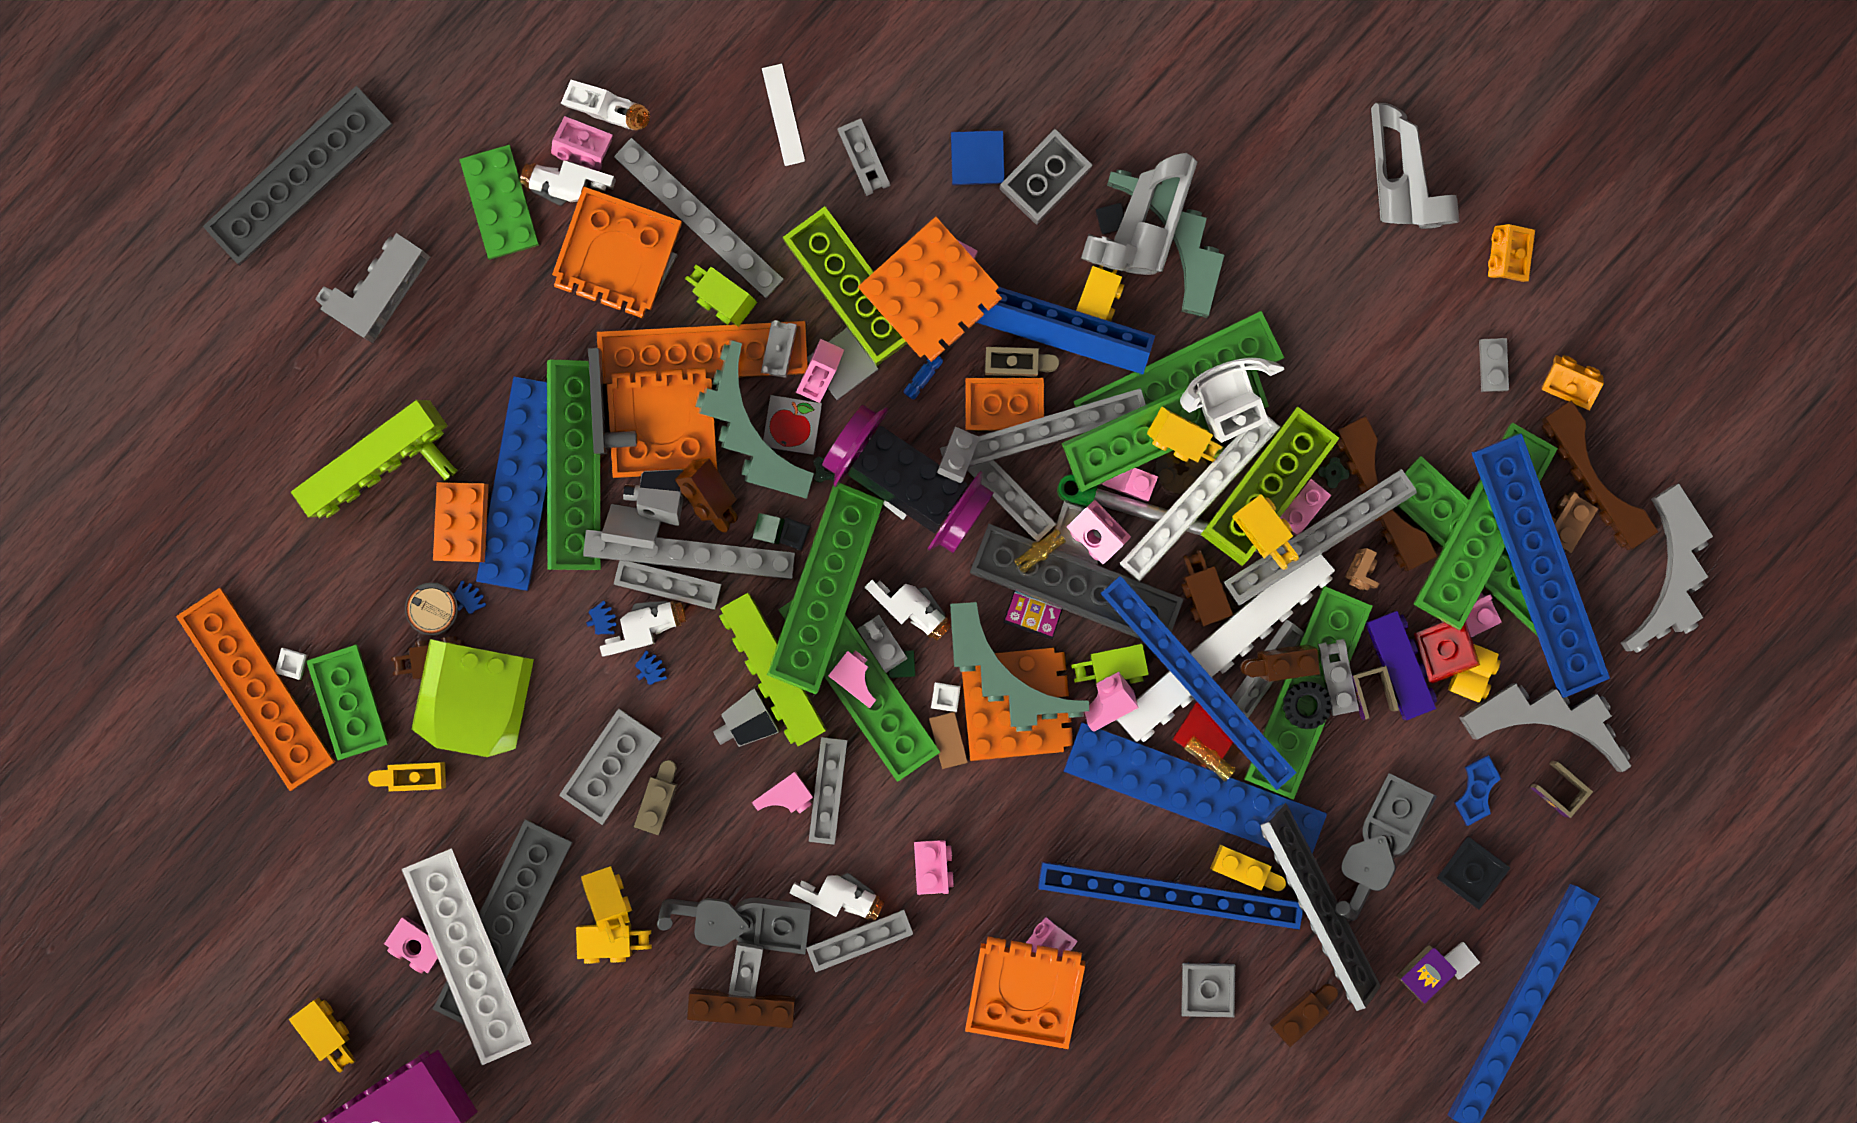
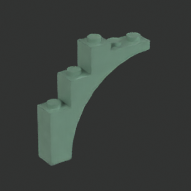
(1199, 265)
(726, 404)
(1025, 703)

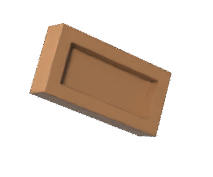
(948, 740)

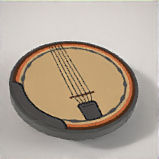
(431, 608)

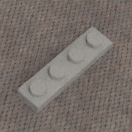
(1014, 499)
(667, 584)
(1253, 689)
(828, 790)
(859, 940)

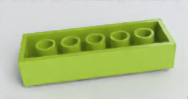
(838, 272)
(369, 459)
(1275, 474)
(759, 644)

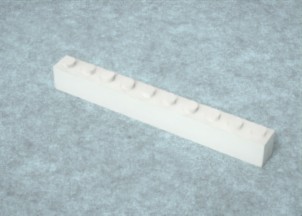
(1226, 643)

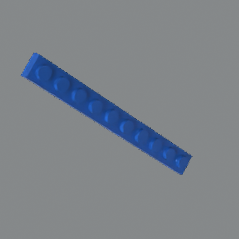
(1198, 683)

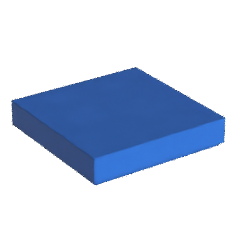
(977, 157)

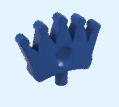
(467, 599)
(601, 620)
(649, 670)

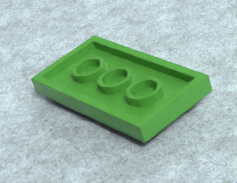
(499, 202)
(347, 702)

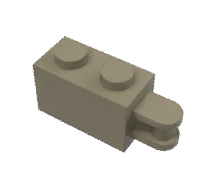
(1018, 362)
(657, 799)

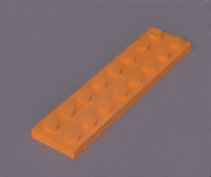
(693, 348)
(255, 689)

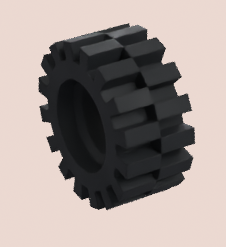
(1323, 705)

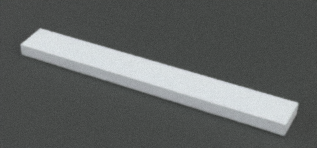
(1197, 499)

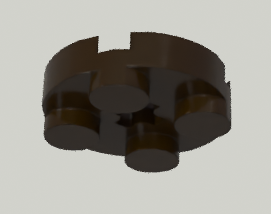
(1168, 474)

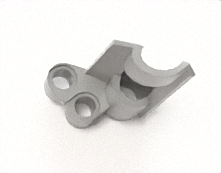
(1407, 198)
(1140, 245)

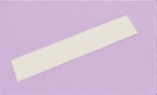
(783, 114)

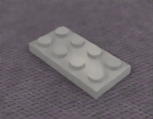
(610, 766)

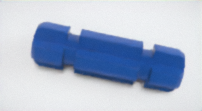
(922, 377)

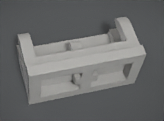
(779, 349)

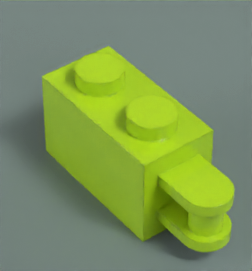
(721, 294)
(1127, 661)

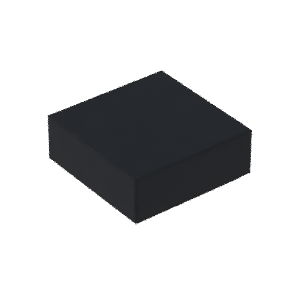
(1109, 218)
(794, 534)

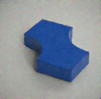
(1474, 802)

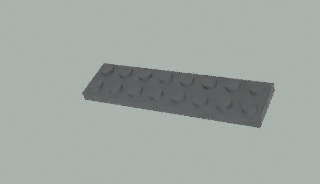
(297, 175)
(1065, 581)
(516, 899)
(1319, 905)

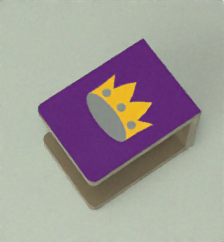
(1389, 692)
(1576, 803)
(1426, 973)

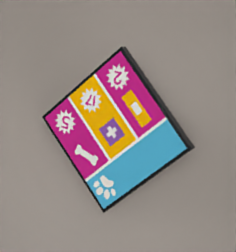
(1032, 615)

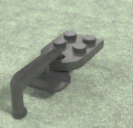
(1396, 815)
(752, 921)

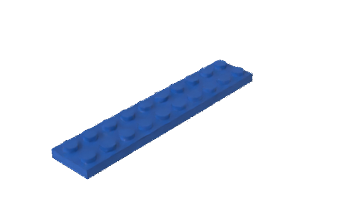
(1540, 565)
(1182, 786)

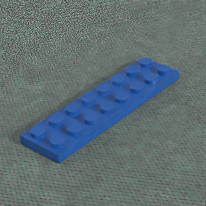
(518, 489)

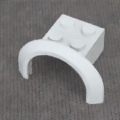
(1228, 397)

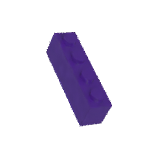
(1405, 673)

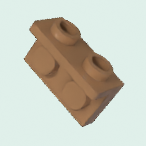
(1572, 519)
(1361, 565)

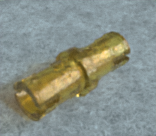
(1039, 551)
(1209, 758)

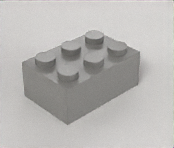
(1045, 177)

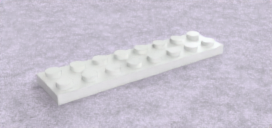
(466, 956)

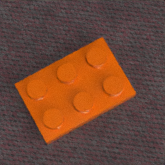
(1002, 402)
(460, 522)

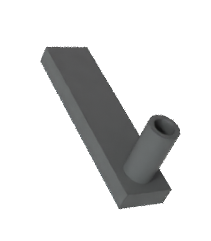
(601, 438)

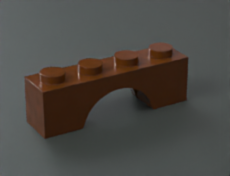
(748, 1010)

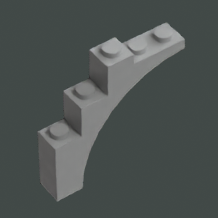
(1674, 606)
(1584, 719)

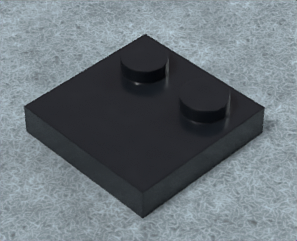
(1473, 873)

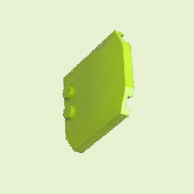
(471, 699)

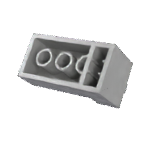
(380, 291)

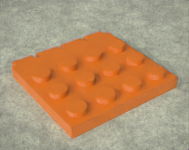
(615, 252)
(930, 290)
(664, 418)
(989, 722)
(1025, 993)

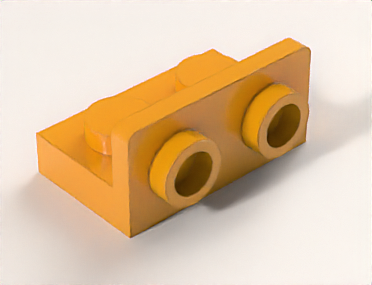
(1511, 252)
(1573, 381)

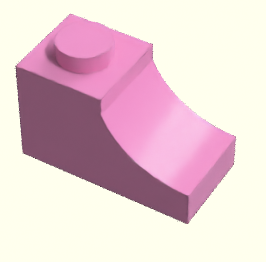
(820, 370)
(1133, 483)
(851, 676)
(1113, 701)
(788, 793)

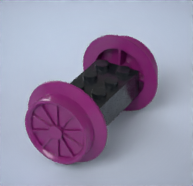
(906, 478)

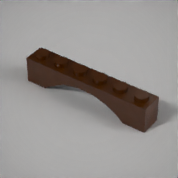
(1568, 431)
(1409, 543)

